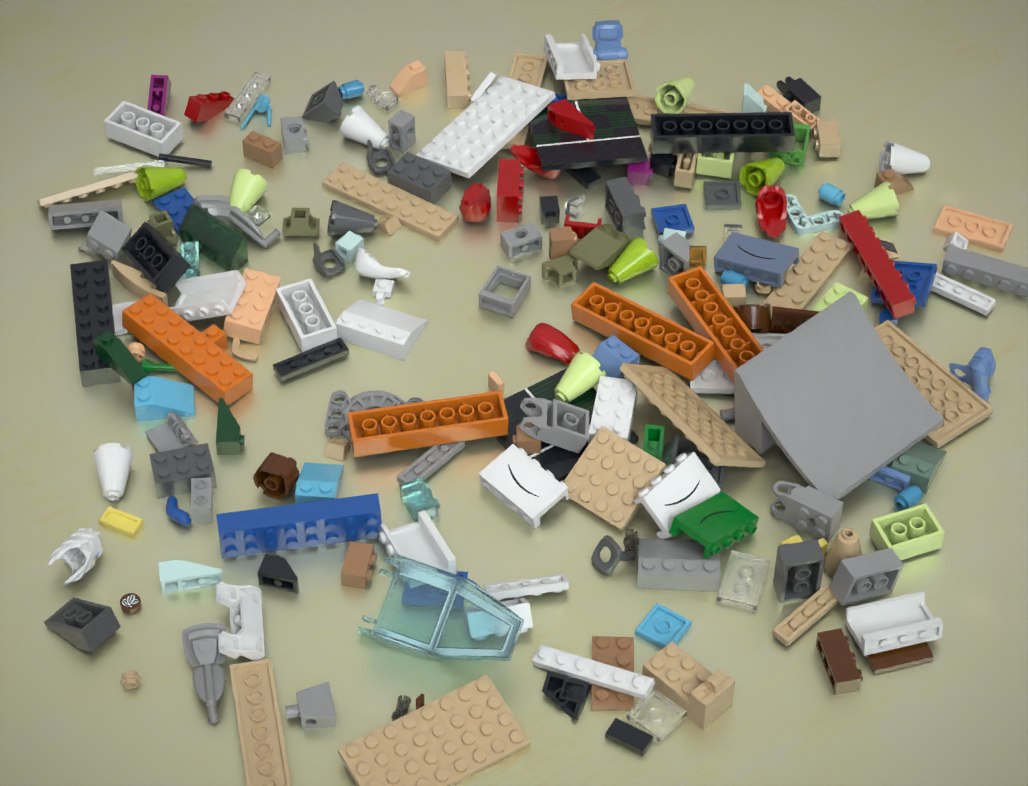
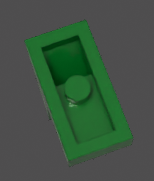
(654, 440)

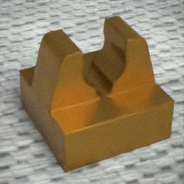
(697, 255)

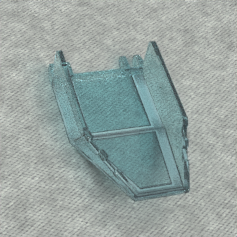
(442, 615)

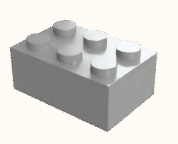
(866, 576)

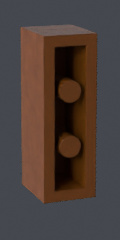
(838, 661)

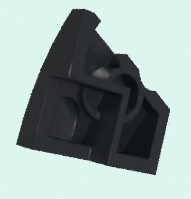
(566, 693)

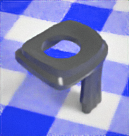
(373, 156)
(328, 254)
(616, 555)

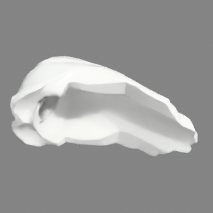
(370, 268)

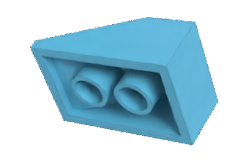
(159, 396)
(318, 482)

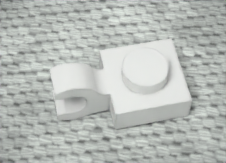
(383, 289)

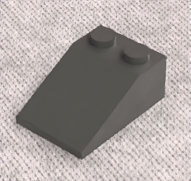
(679, 445)
(84, 623)

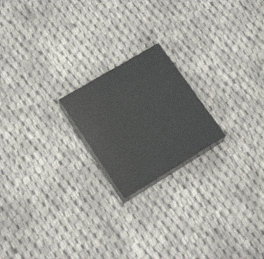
(722, 195)

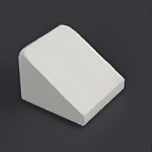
(956, 240)

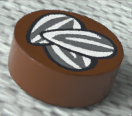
(130, 603)

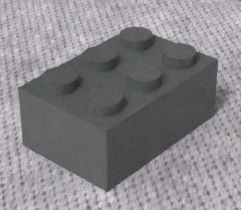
(420, 178)
(624, 207)
(176, 467)
(798, 570)

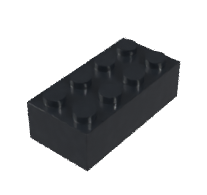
(156, 257)

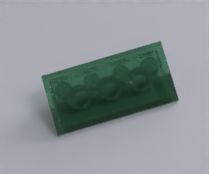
(215, 238)

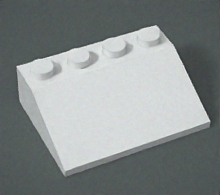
(379, 328)

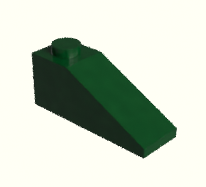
(118, 357)
(228, 432)

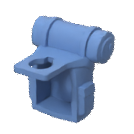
(607, 40)
(978, 371)

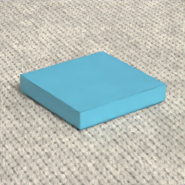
(662, 627)

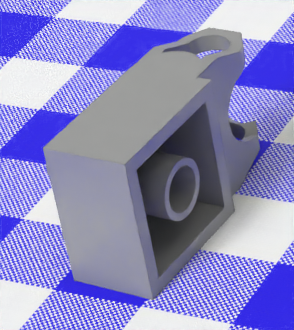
(556, 423)
(808, 510)

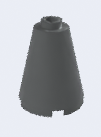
(348, 218)

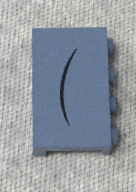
(756, 258)

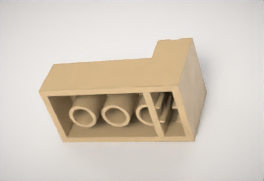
(690, 684)

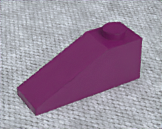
(159, 94)
(639, 173)

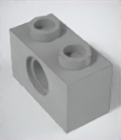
(401, 131)
(293, 134)
(521, 240)
(202, 500)

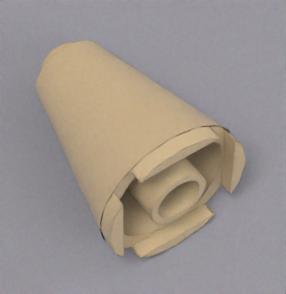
(844, 546)

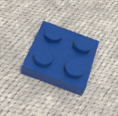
(672, 217)

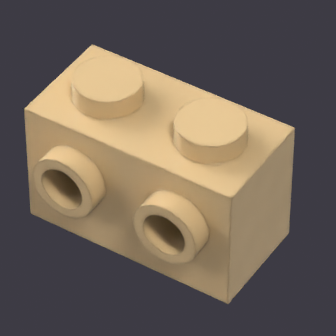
(827, 138)

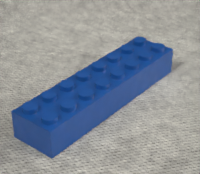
(299, 525)

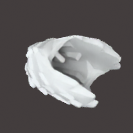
(79, 552)

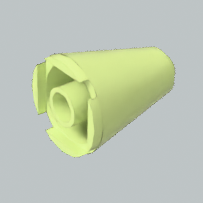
(674, 95)
(246, 189)
(877, 203)
(579, 377)

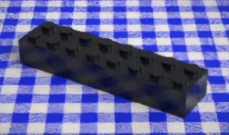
(722, 132)
(92, 318)

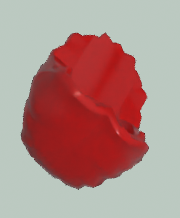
(531, 161)
(475, 203)
(771, 210)
(551, 343)

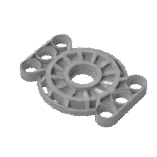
(359, 402)

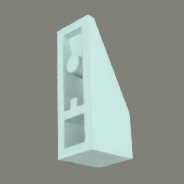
(185, 575)

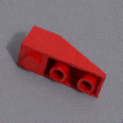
(206, 106)
(568, 118)

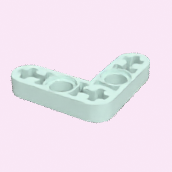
(807, 226)

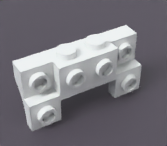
(245, 621)

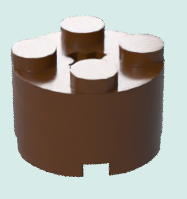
(755, 316)
(276, 475)

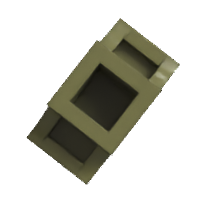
(163, 223)
(301, 223)
(560, 270)

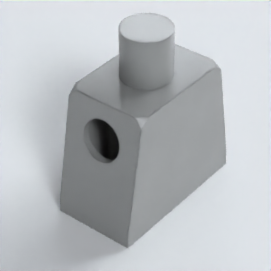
(314, 707)

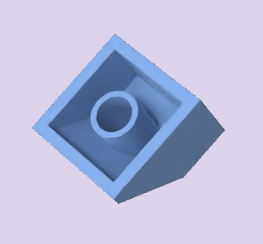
(612, 355)

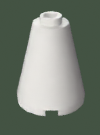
(362, 127)
(902, 159)
(113, 468)

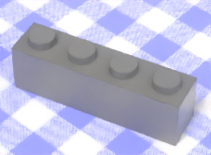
(82, 214)

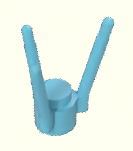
(261, 105)

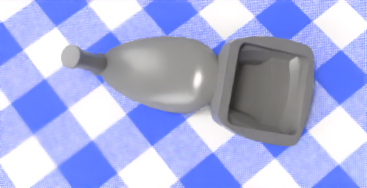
(220, 208)
(202, 652)

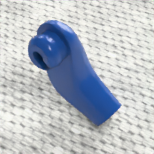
(175, 513)

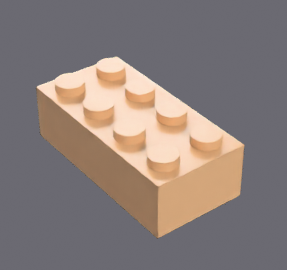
(253, 307)

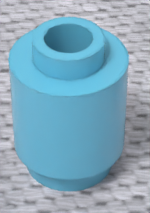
(831, 194)

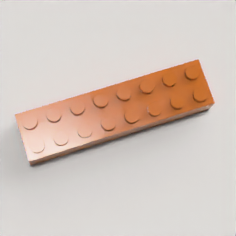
(713, 318)
(643, 331)
(187, 350)
(427, 423)

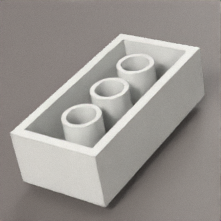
(143, 129)
(306, 314)
(614, 407)

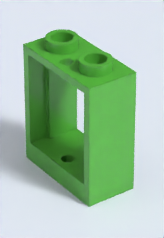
(796, 157)

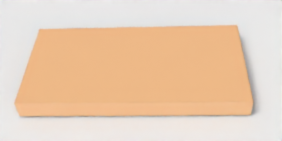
(973, 227)

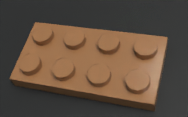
(617, 653)

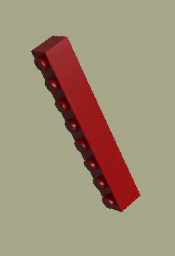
(877, 264)

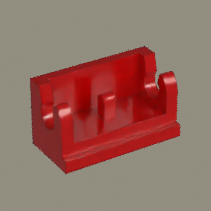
(581, 228)

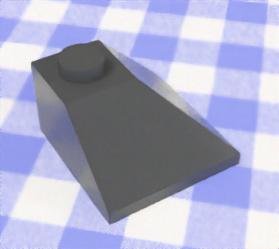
(324, 104)

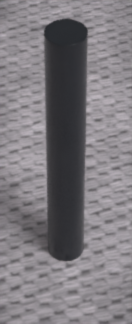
(185, 160)

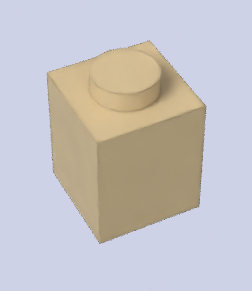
(734, 294)

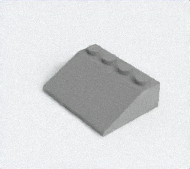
(676, 566)

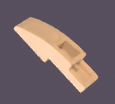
(777, 103)

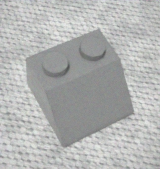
(108, 236)
(674, 255)

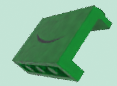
(716, 523)

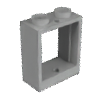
(501, 304)

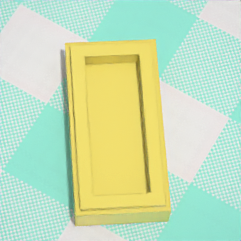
(121, 522)

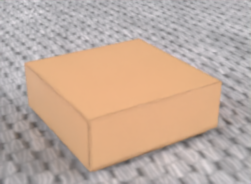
(495, 382)

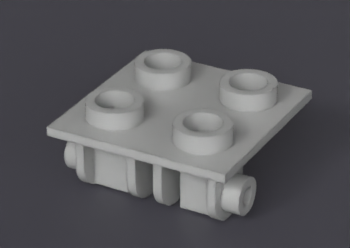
(171, 435)

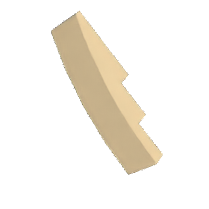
(135, 282)

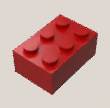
(509, 189)

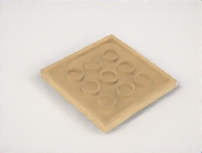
(611, 81)
(611, 476)

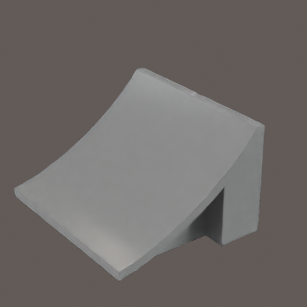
(831, 400)

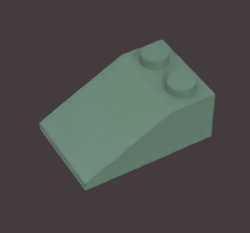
(920, 463)

